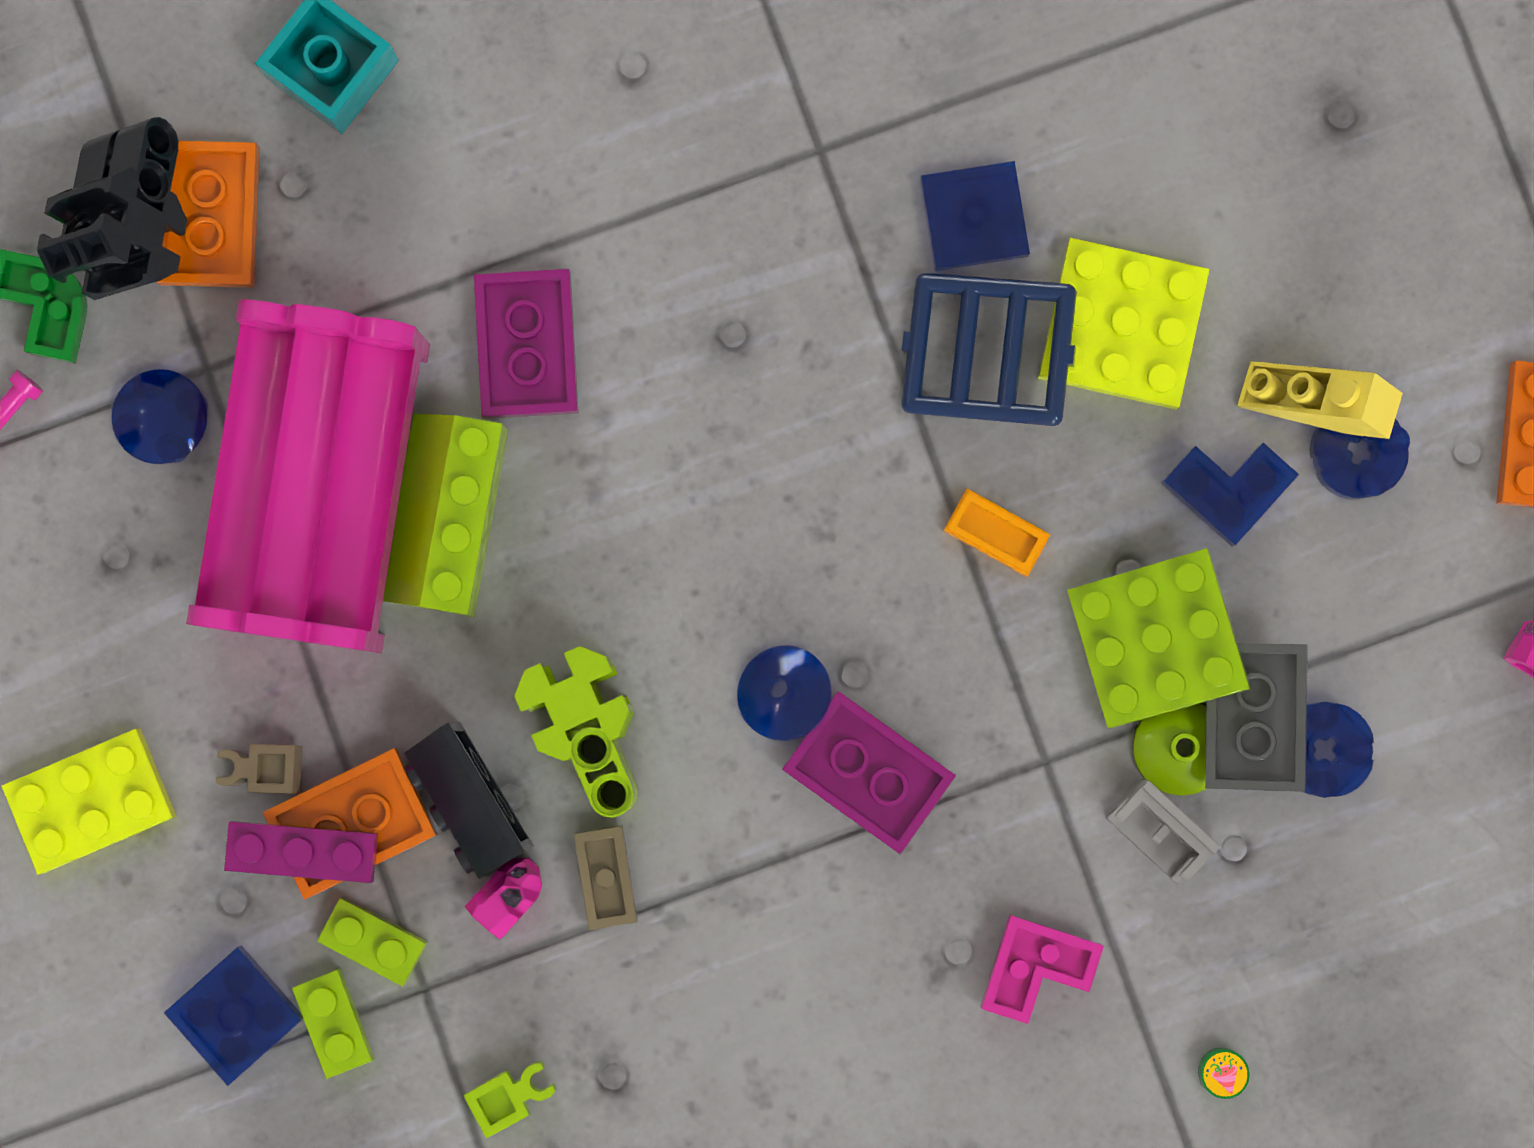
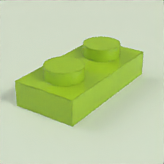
(372, 941)
(333, 1023)

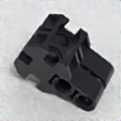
(116, 204)

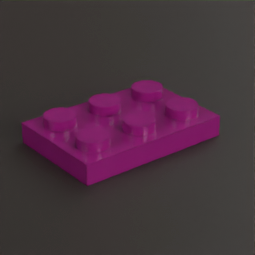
(526, 343)
(869, 773)

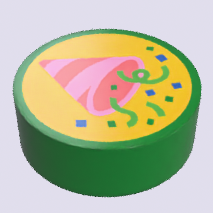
(1223, 1073)

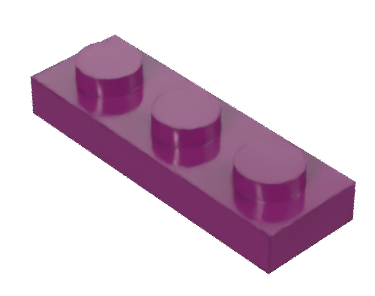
(301, 852)

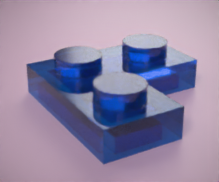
(1228, 502)

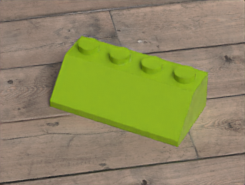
(445, 512)

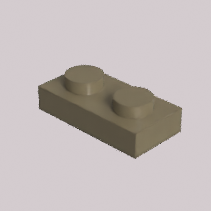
(605, 877)

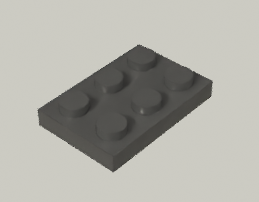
(1261, 733)

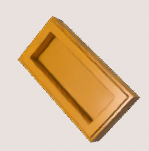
(996, 532)

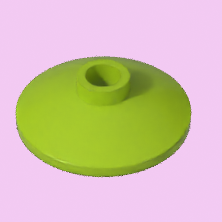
(1157, 755)

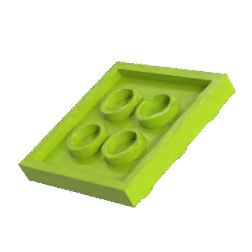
(1158, 638)

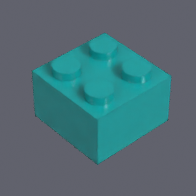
(327, 62)

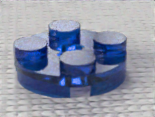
(1366, 478)
(1352, 750)

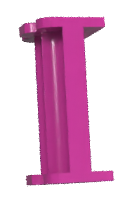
(309, 475)

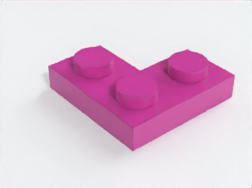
(1033, 953)

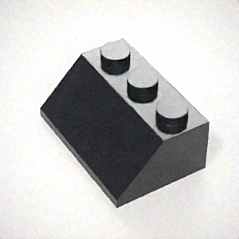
(466, 800)

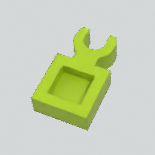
(503, 1100)

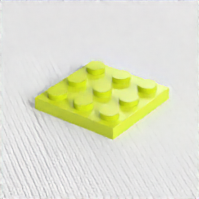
(1130, 322)

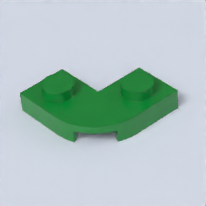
(58, 307)

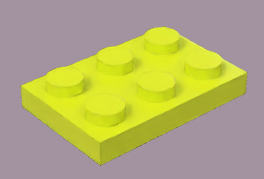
(88, 801)

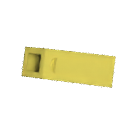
(1322, 397)

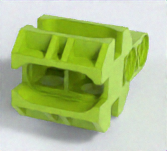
(577, 714)

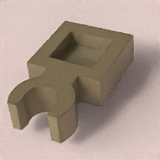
(267, 769)

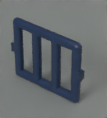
(1005, 408)

